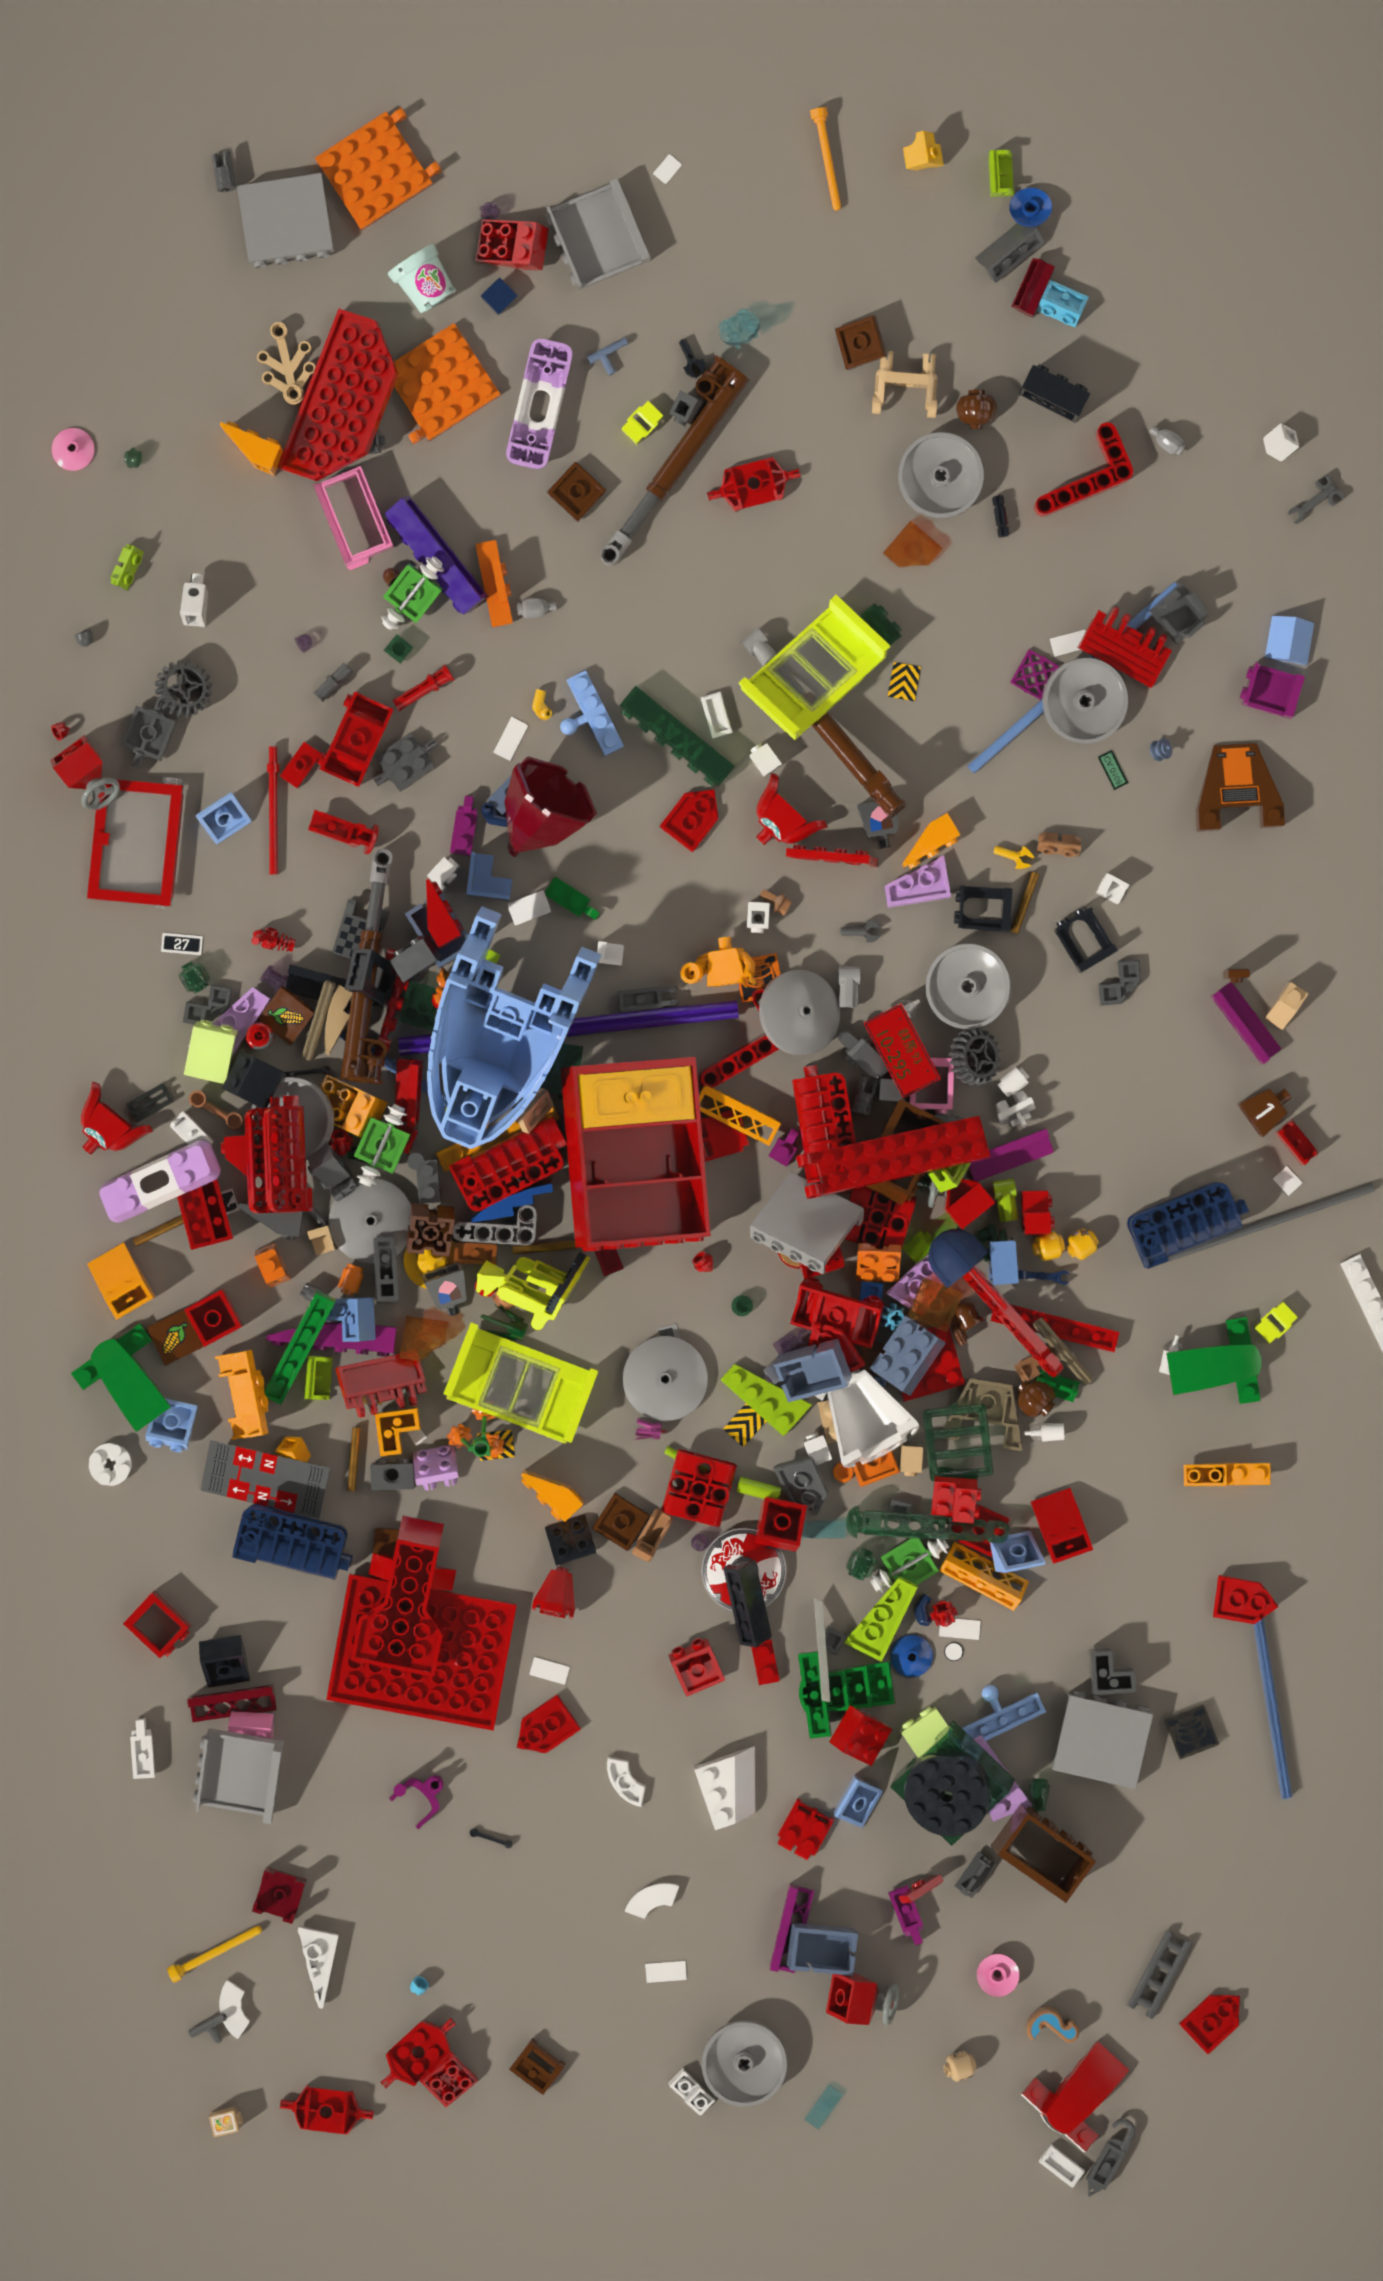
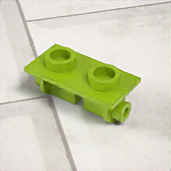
(131, 559)

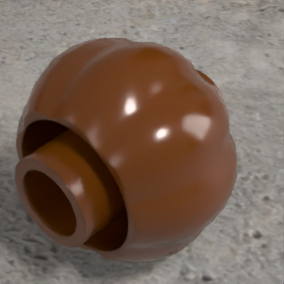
(976, 409)
(1036, 1398)

